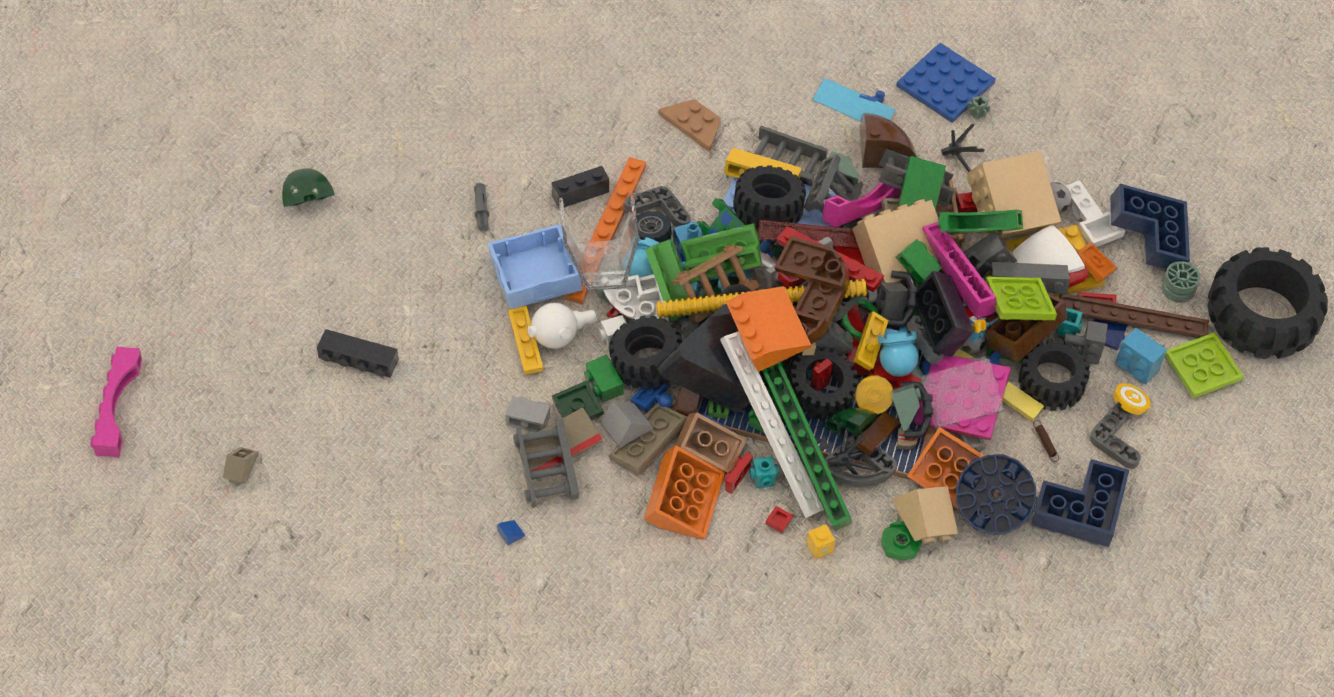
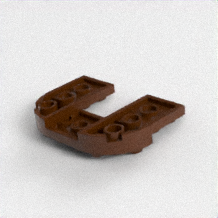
(826, 284)

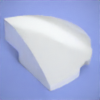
(1049, 247)
(637, 298)

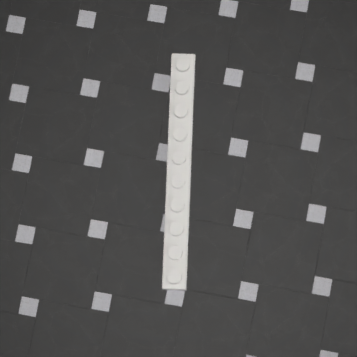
(772, 425)

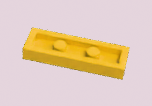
(869, 345)

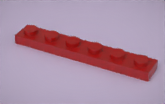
(855, 269)

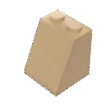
(927, 513)

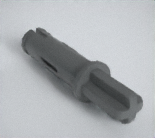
(481, 206)

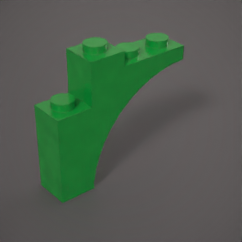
(980, 222)

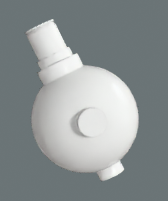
(557, 325)

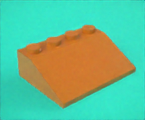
(768, 326)
(943, 463)
(684, 494)

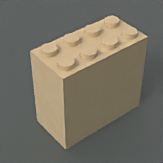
(1015, 184)
(890, 232)

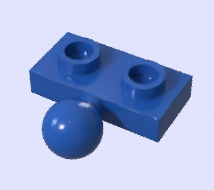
(646, 398)

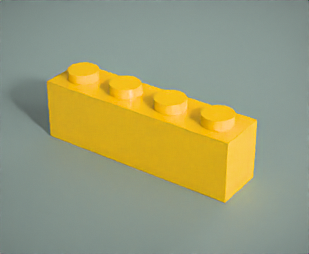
(740, 161)

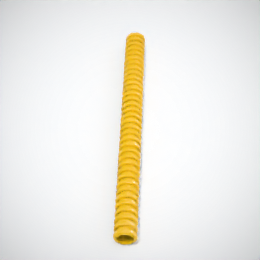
(714, 303)

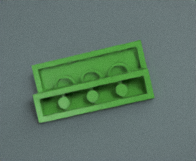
(705, 247)
(665, 267)

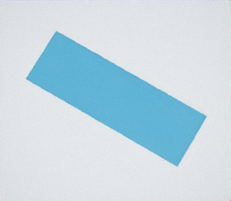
(848, 101)

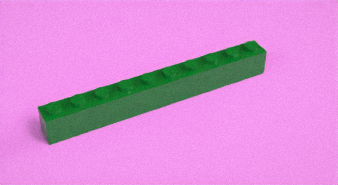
(807, 446)

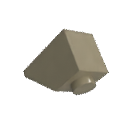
(239, 464)

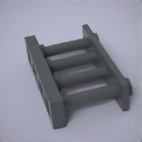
(791, 143)
(894, 173)
(824, 181)
(561, 450)

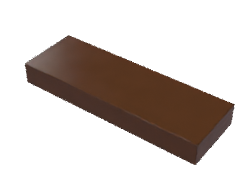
(878, 433)

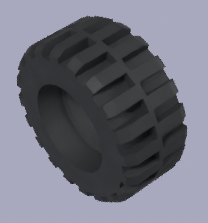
(769, 195)
(639, 335)

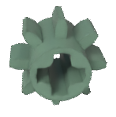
(978, 107)

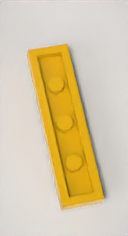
(526, 345)

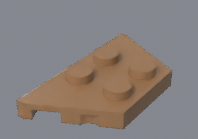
(693, 120)

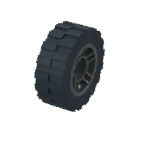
(654, 226)

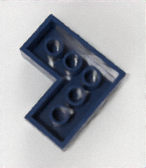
(1159, 218)
(1084, 513)

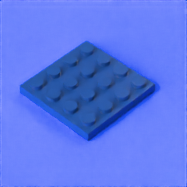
(945, 82)

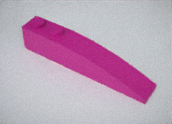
(965, 277)

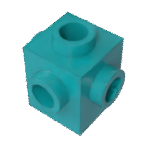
(1072, 324)
(764, 472)

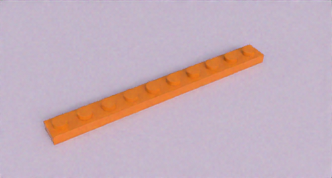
(613, 212)

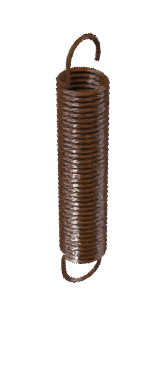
(1046, 441)

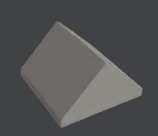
(624, 422)

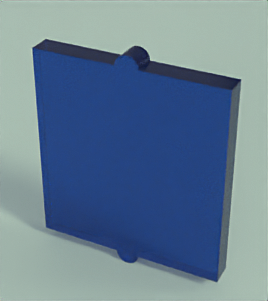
(1114, 334)

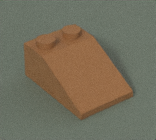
(710, 442)

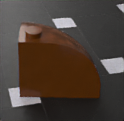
(877, 135)

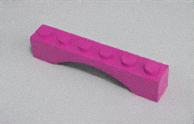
(841, 211)
(125, 368)

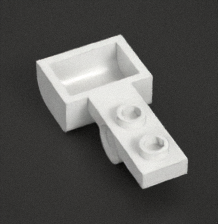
(1095, 226)

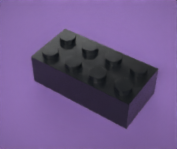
(943, 314)

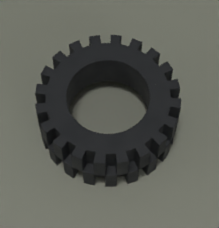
(1049, 392)
(817, 402)

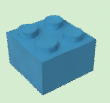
(1140, 356)

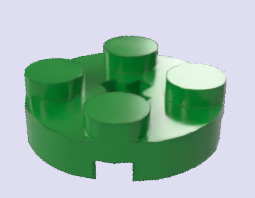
(893, 548)

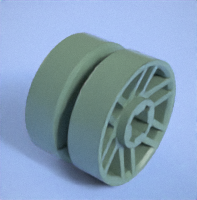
(1180, 281)

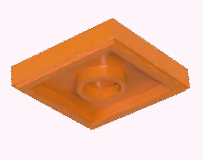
(1096, 262)

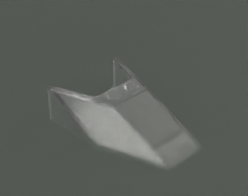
(602, 263)

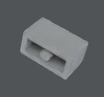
(527, 414)

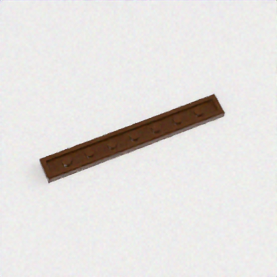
(1137, 316)

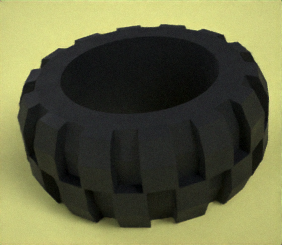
(1273, 272)

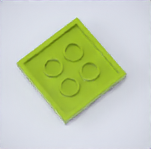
(1021, 298)
(1203, 365)

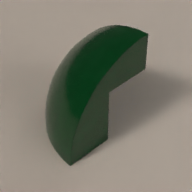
(305, 186)
(852, 419)

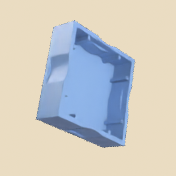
(533, 267)

